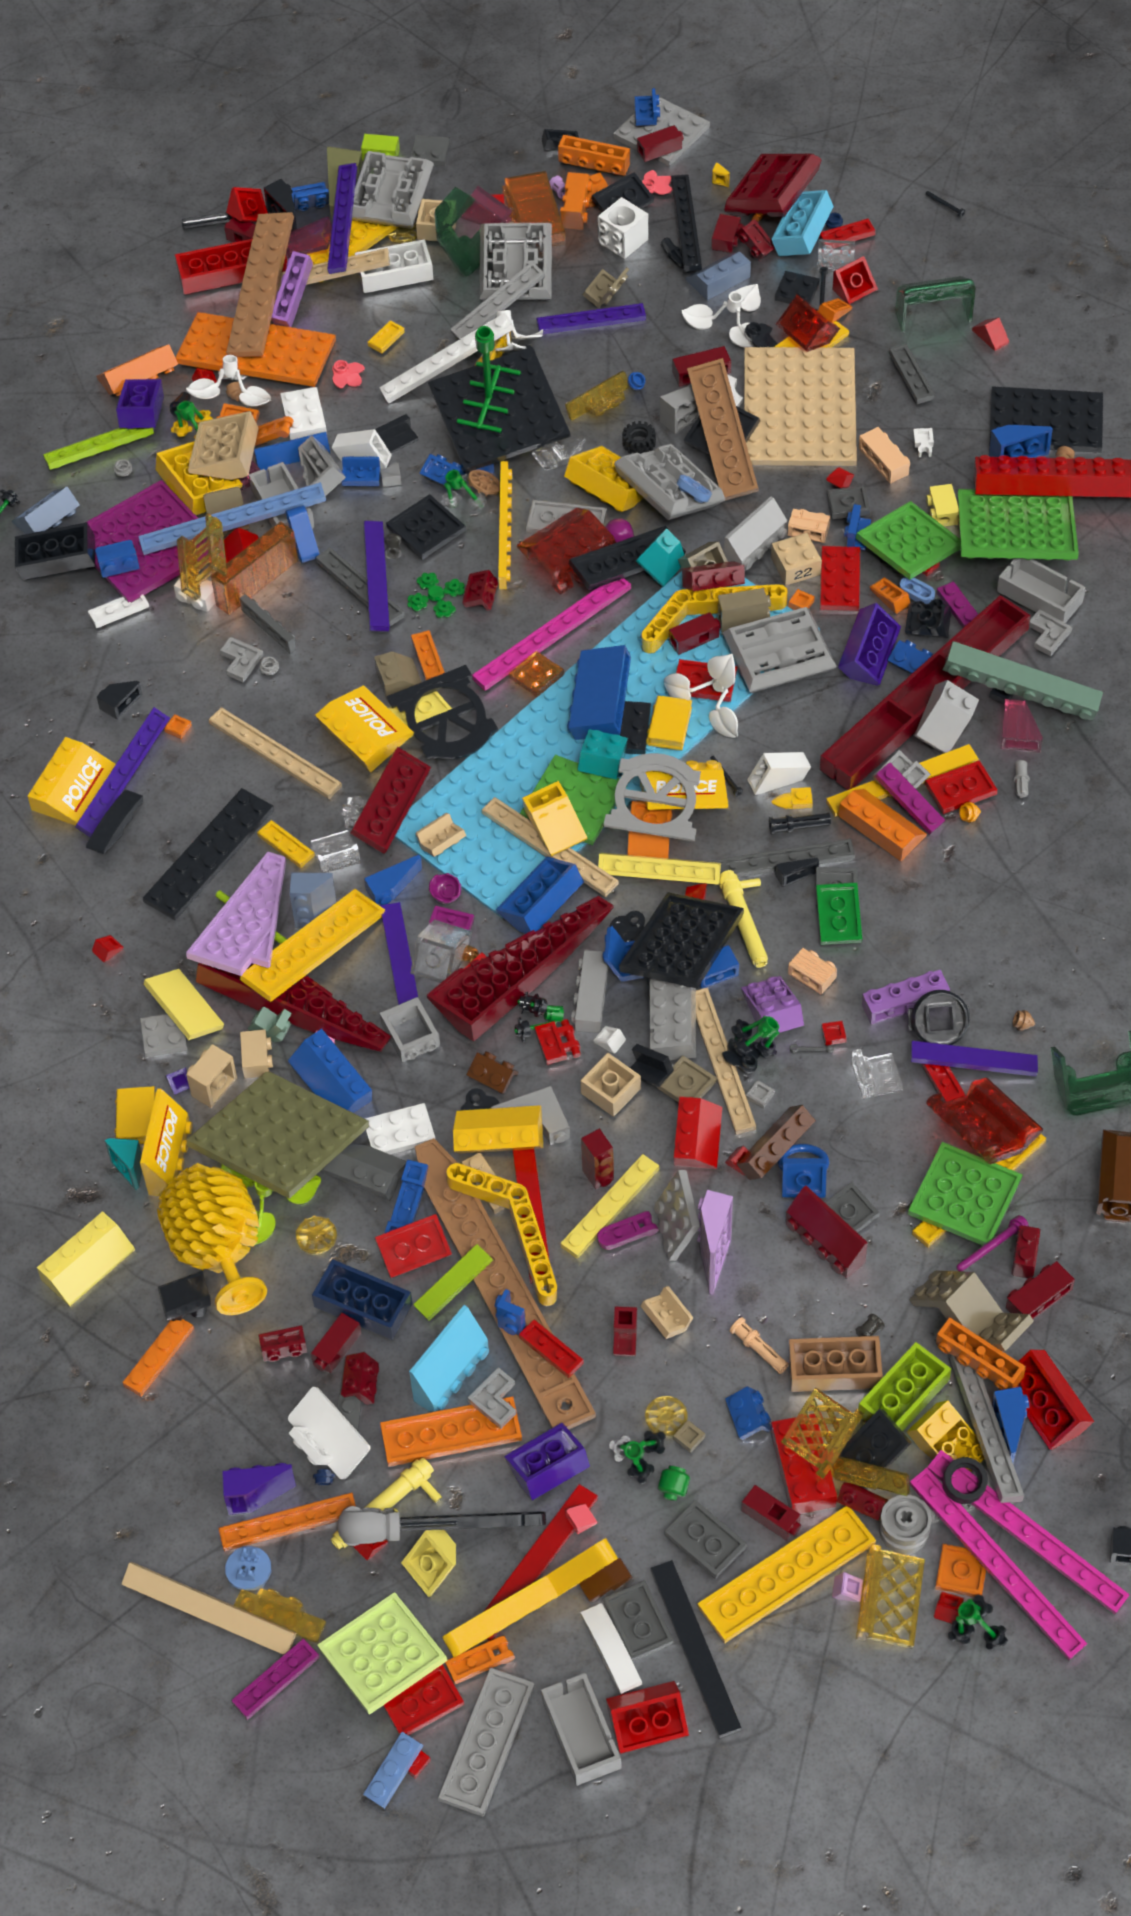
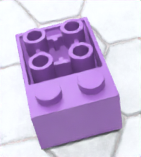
(775, 1000)

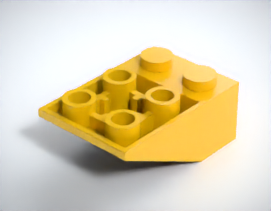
(554, 818)
(946, 1431)

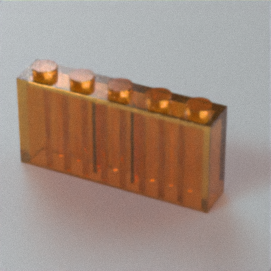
(534, 202)
(255, 567)

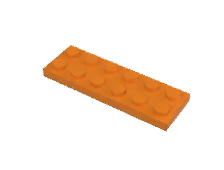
(444, 1434)

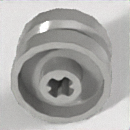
(905, 1524)

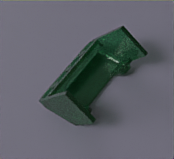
(460, 250)
(935, 291)
(1094, 1091)

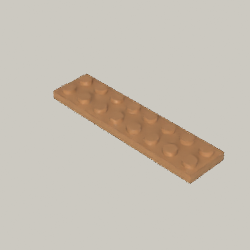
(723, 429)

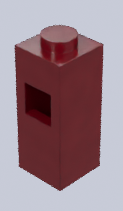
(659, 143)
(239, 231)
(694, 633)
(335, 1343)
(771, 1513)

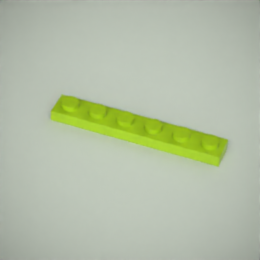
(94, 445)

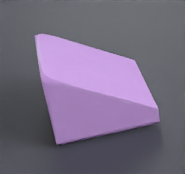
(847, 1587)

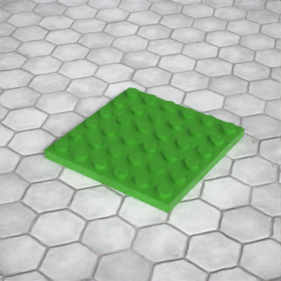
(1017, 526)

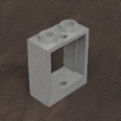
(401, 1014)

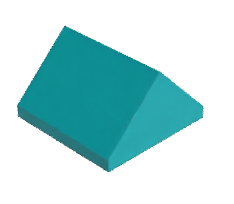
(126, 1158)

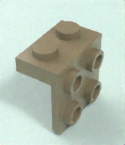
(604, 287)
(224, 500)

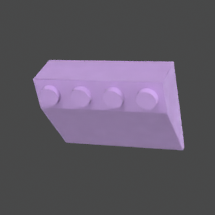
(714, 1234)

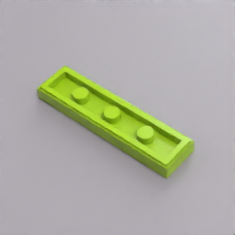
(453, 1282)

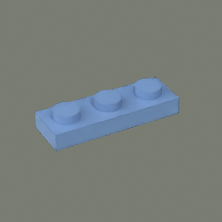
(393, 1770)

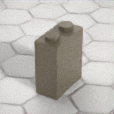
(742, 608)

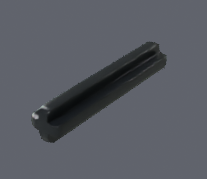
(205, 220)

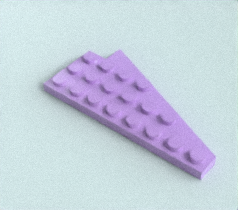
(247, 922)

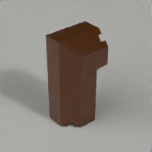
(1115, 1176)

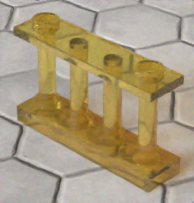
(189, 554)

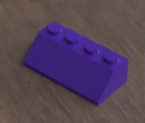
(869, 645)

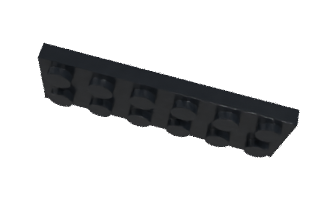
(613, 561)

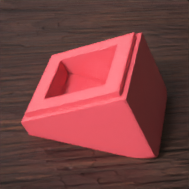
(580, 1518)

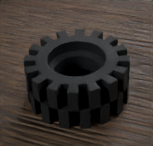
(635, 430)

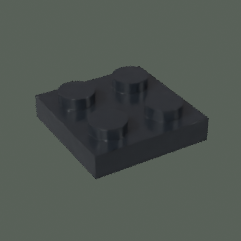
(796, 284)

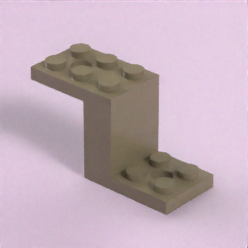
(971, 1305)

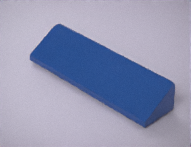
(285, 451)

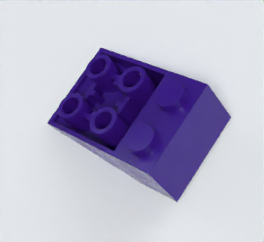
(256, 1486)

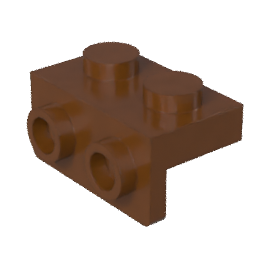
(492, 1072)

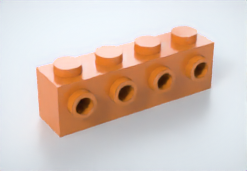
(594, 155)
(980, 1355)

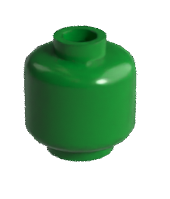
(673, 1483)

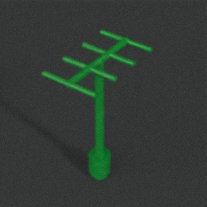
(485, 344)

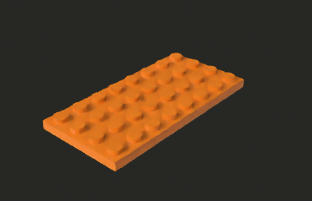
(288, 355)

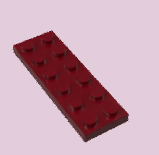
(390, 800)

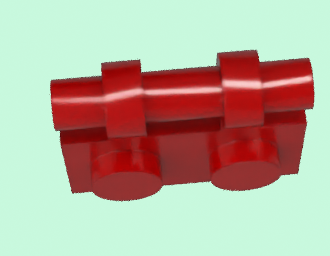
(551, 1044)

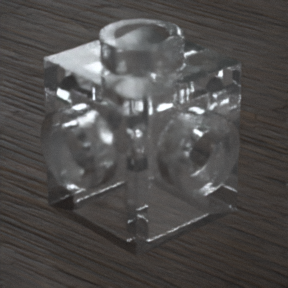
(352, 810)

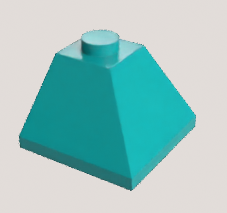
(662, 557)

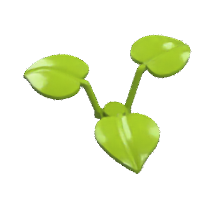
(266, 1219)

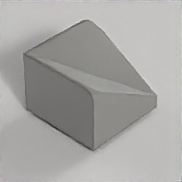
(391, 476)

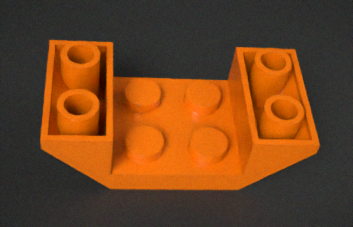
(647, 844)

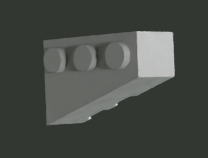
(678, 409)
(319, 465)

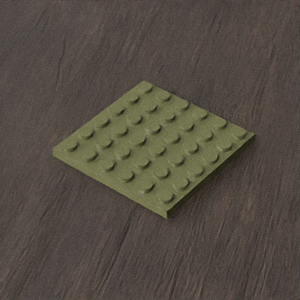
(277, 1134)

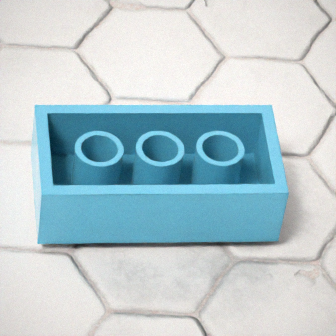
(802, 224)

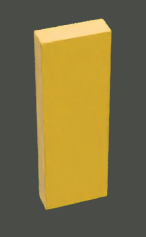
(285, 844)

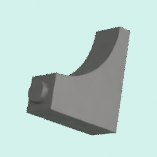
(553, 1120)

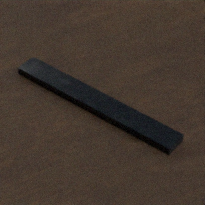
(686, 223)
(696, 1649)

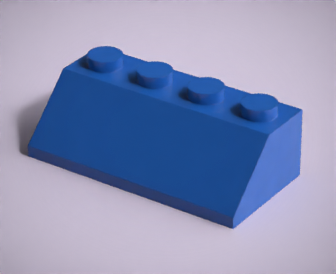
(540, 894)
(330, 1073)

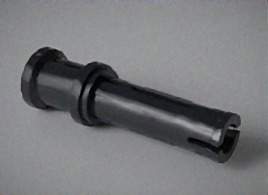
(790, 823)

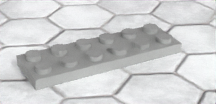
(486, 1742)

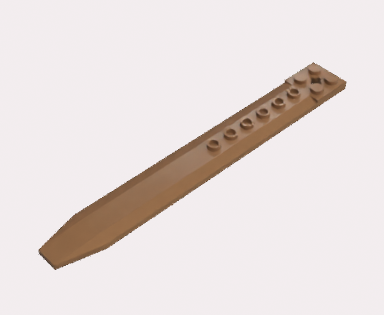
(470, 1225)

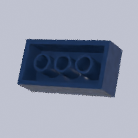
(362, 1297)

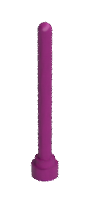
(989, 1246)

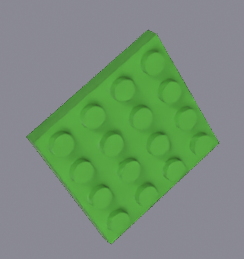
(909, 540)
(588, 793)
(965, 1194)

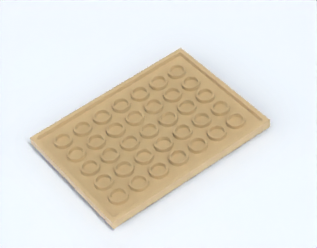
(802, 405)

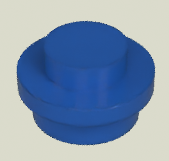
(636, 380)

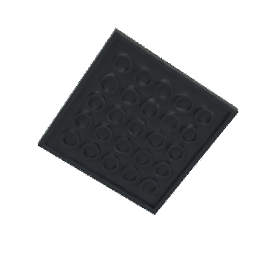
(531, 416)

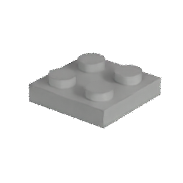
(161, 1036)

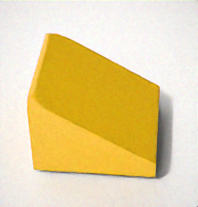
(720, 175)

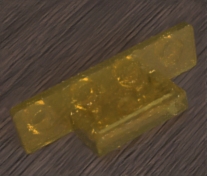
(599, 398)
(870, 1476)
(282, 1611)

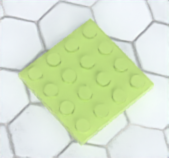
(382, 1653)

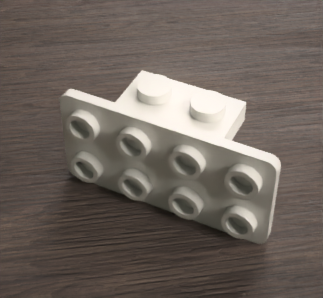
(326, 1434)

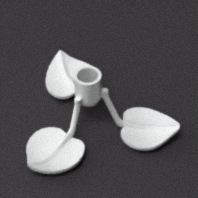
(747, 298)
(512, 346)
(207, 389)
(723, 671)

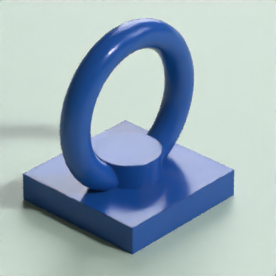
(804, 1171)

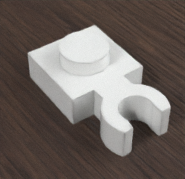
(923, 440)

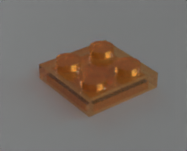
(536, 673)

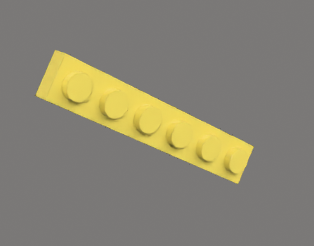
(660, 868)
(610, 1206)

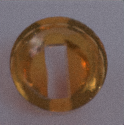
(469, 953)

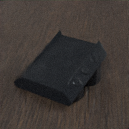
(928, 619)
(185, 1297)

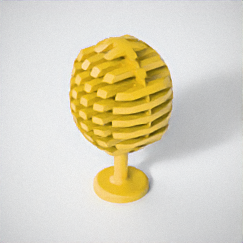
(210, 1226)

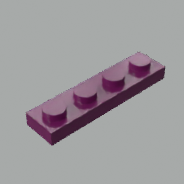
(909, 798)
(275, 1679)

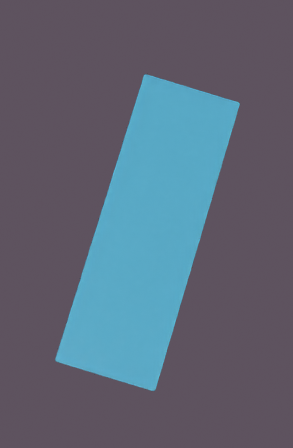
(512, 761)

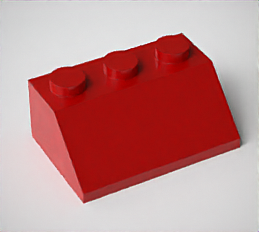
(697, 1133)
(647, 1716)

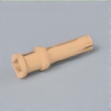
(752, 1339)

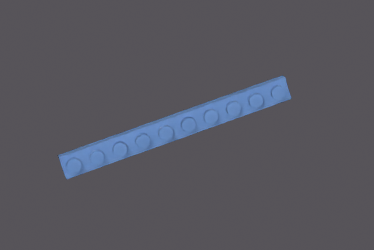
(234, 517)

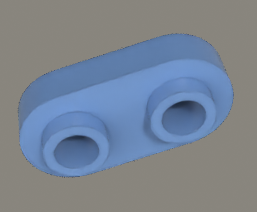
(694, 488)
(918, 590)

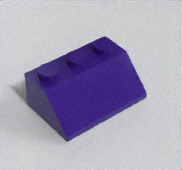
(547, 1461)

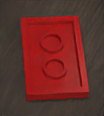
(698, 674)
(961, 786)
(413, 1246)
(424, 1702)

